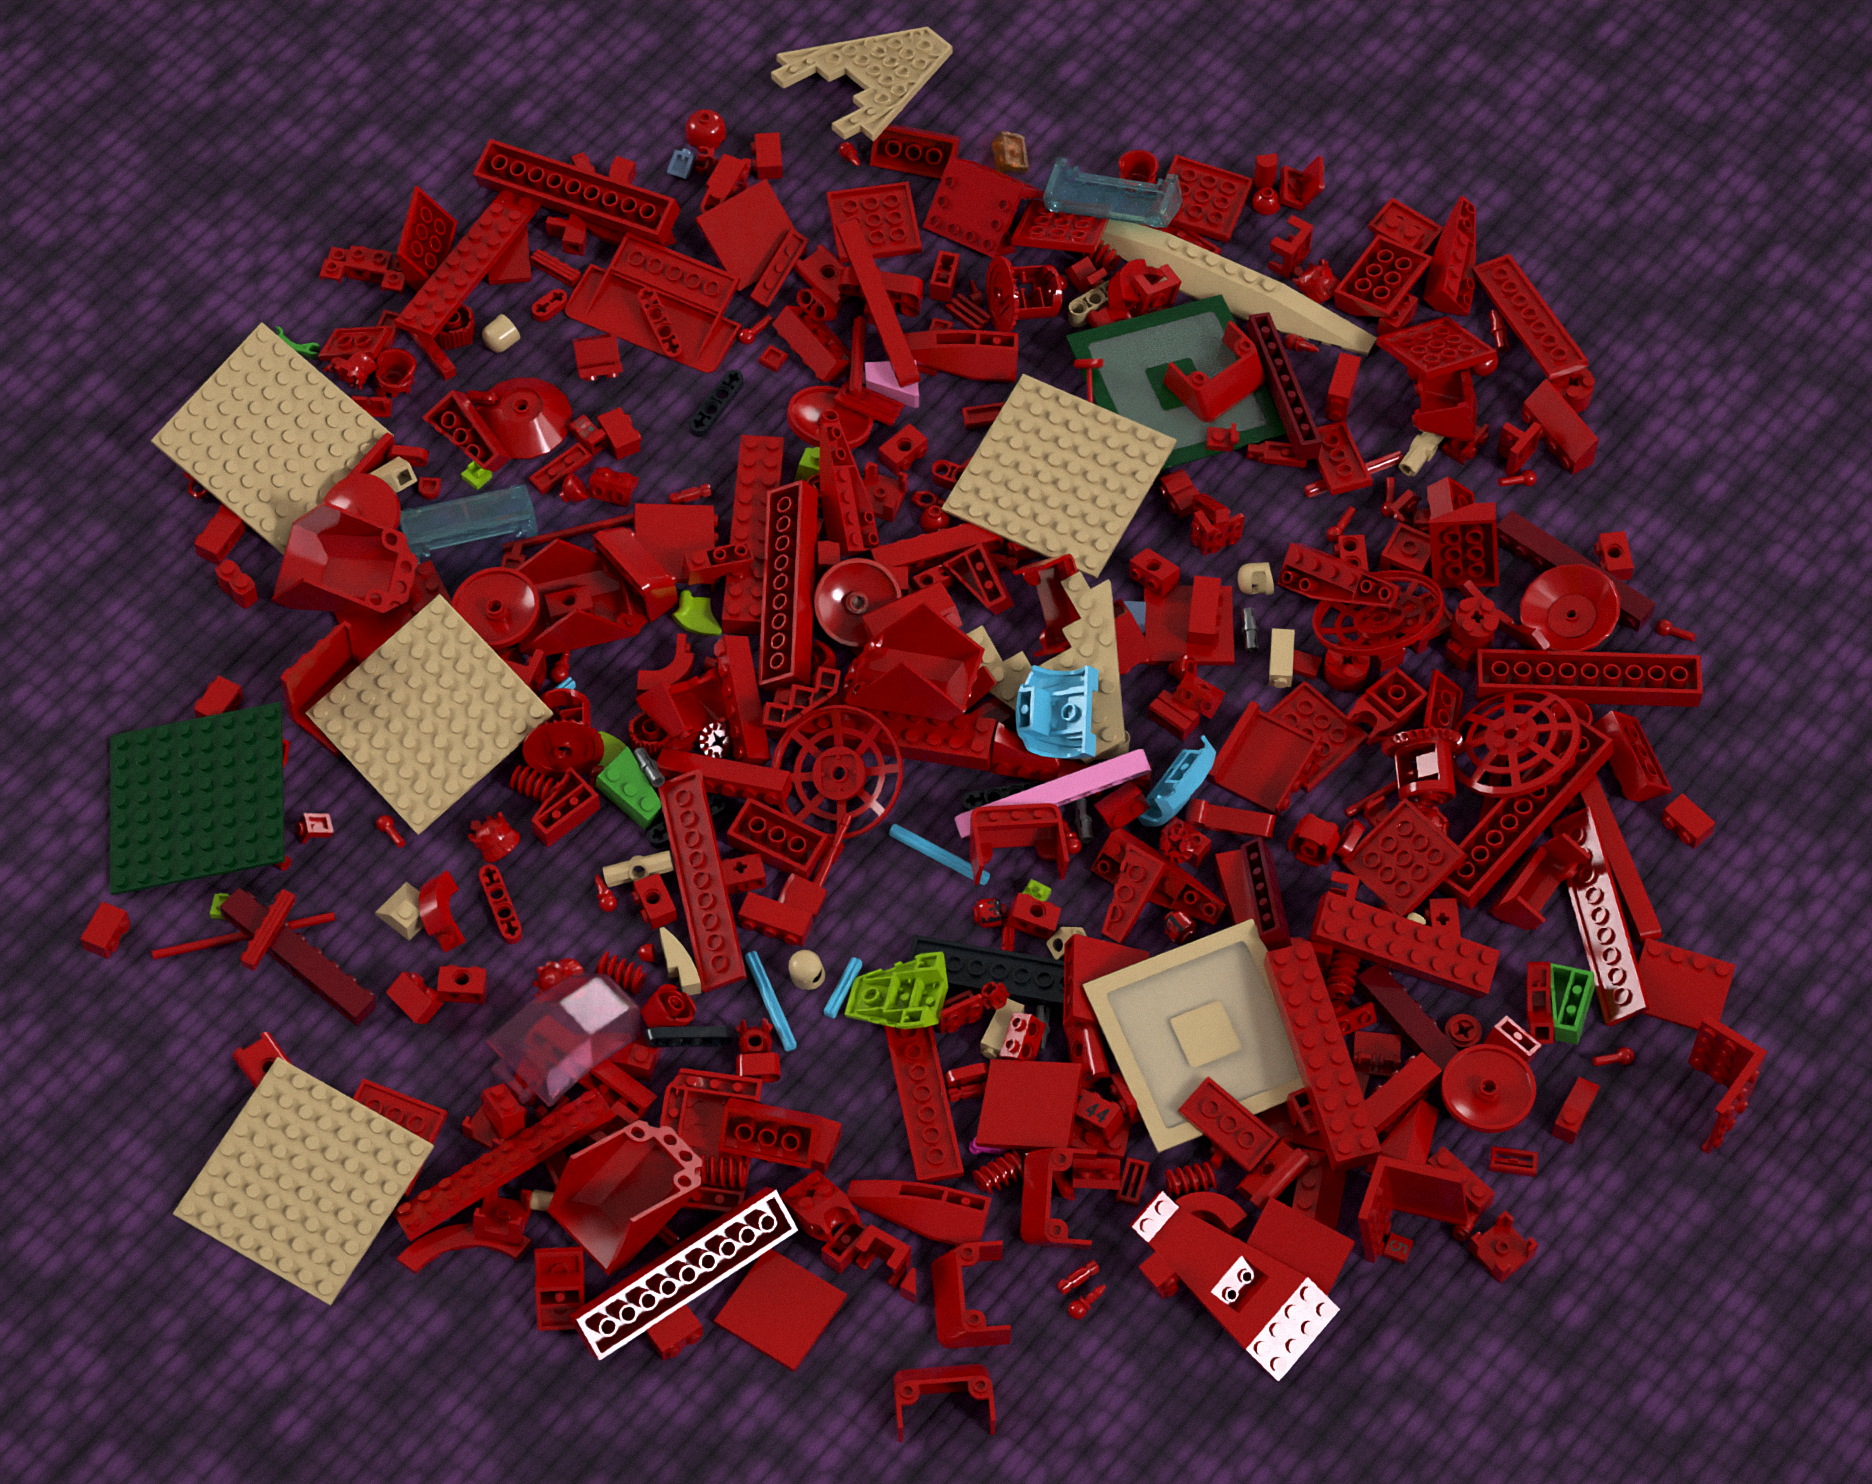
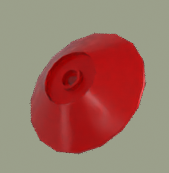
(531, 430)
(1570, 591)

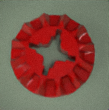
(707, 738)
(1186, 847)
(1465, 1022)

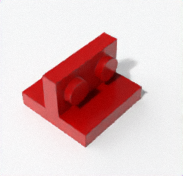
(1518, 445)

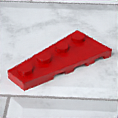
(1134, 887)

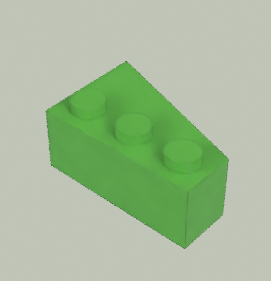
(630, 789)
(1570, 1001)

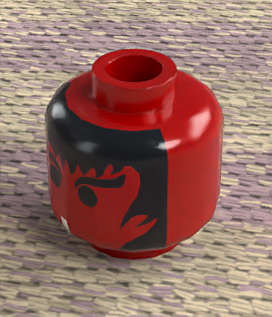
(989, 912)
(1179, 927)

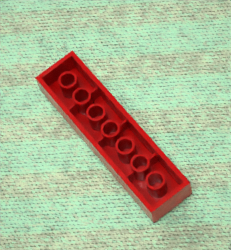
(1404, 945)

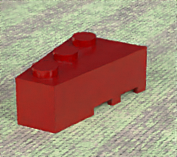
(981, 576)
(1014, 760)
(565, 808)

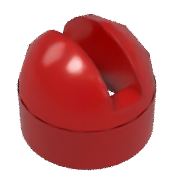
(647, 952)

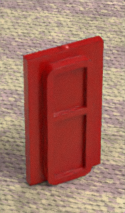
(870, 404)

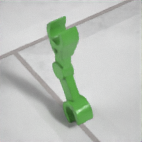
(304, 349)

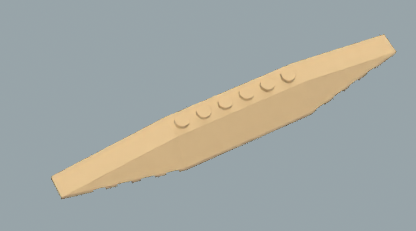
(1243, 289)

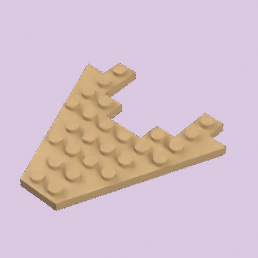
(885, 66)
(1092, 644)

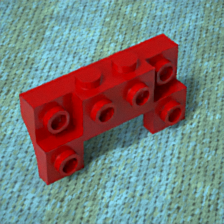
(364, 265)

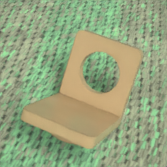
(1064, 934)

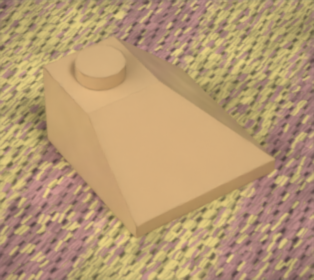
(402, 911)

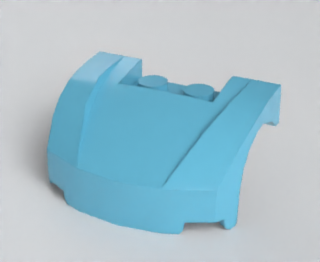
(1057, 712)
(1178, 784)

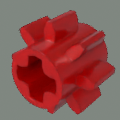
(994, 995)

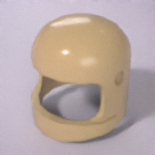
(500, 334)
(1256, 574)
(804, 968)

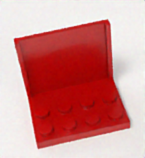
(976, 205)
(316, 676)
(1730, 1062)
(1411, 1190)

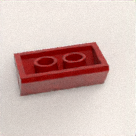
(1443, 703)

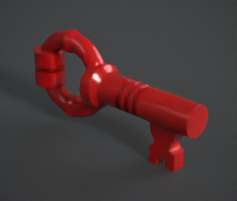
(934, 501)

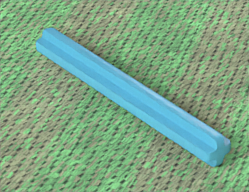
(935, 852)
(770, 1001)

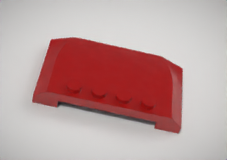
(695, 1112)

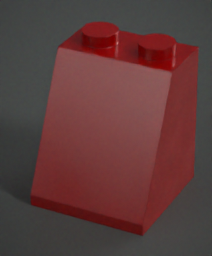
(1131, 643)

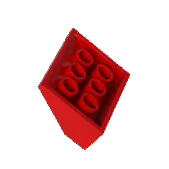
(424, 239)
(1380, 278)
(1465, 546)
(1683, 984)

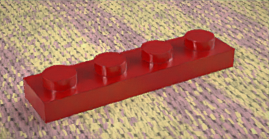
(778, 268)

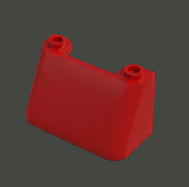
(1447, 406)
(687, 705)

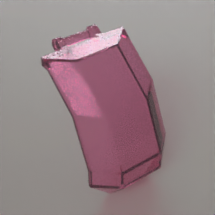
(565, 1035)

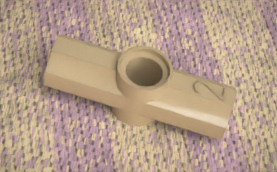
(1420, 451)
(652, 864)

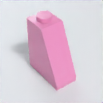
(881, 378)

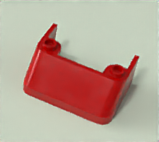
(1216, 396)
(638, 568)
(1055, 602)
(1017, 827)
(1536, 881)
(1036, 1224)
(954, 1323)
(912, 1383)

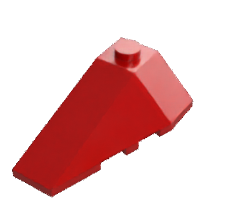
(1412, 1136)

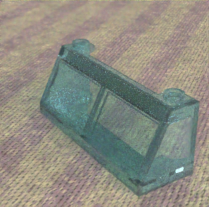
(1112, 197)
(468, 520)

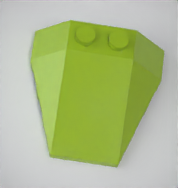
(901, 996)

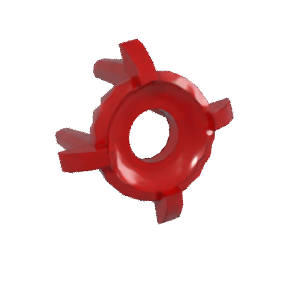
(747, 1033)

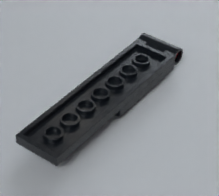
(1026, 977)

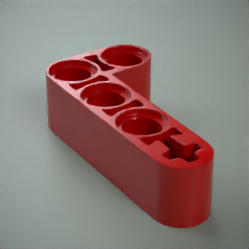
(899, 287)
(1229, 820)

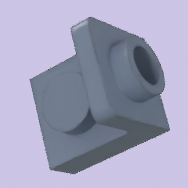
(681, 163)

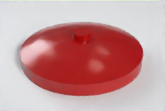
(815, 406)
(367, 497)
(848, 593)
(498, 605)
(1488, 1088)

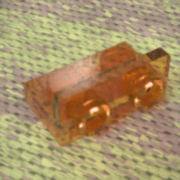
(1010, 152)

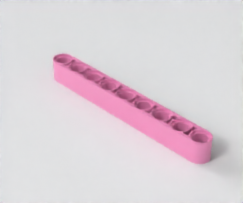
(1072, 786)

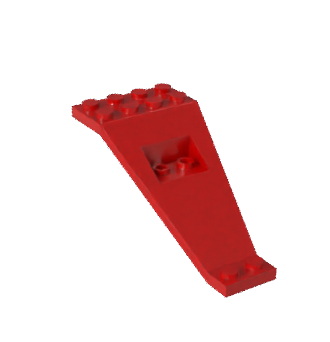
(1270, 1313)

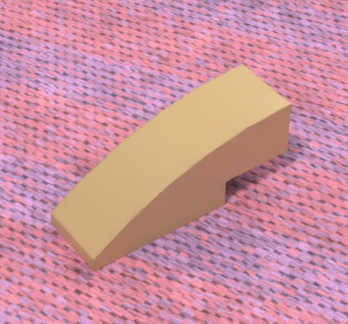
(679, 963)

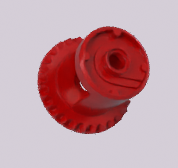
(1008, 304)
(564, 729)
(1434, 764)

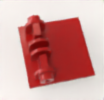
(1376, 1053)

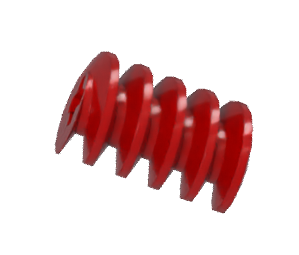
(1103, 257)
(532, 785)
(621, 974)
(1342, 976)
(723, 1171)
(999, 1172)
(1190, 1179)

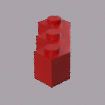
(801, 700)

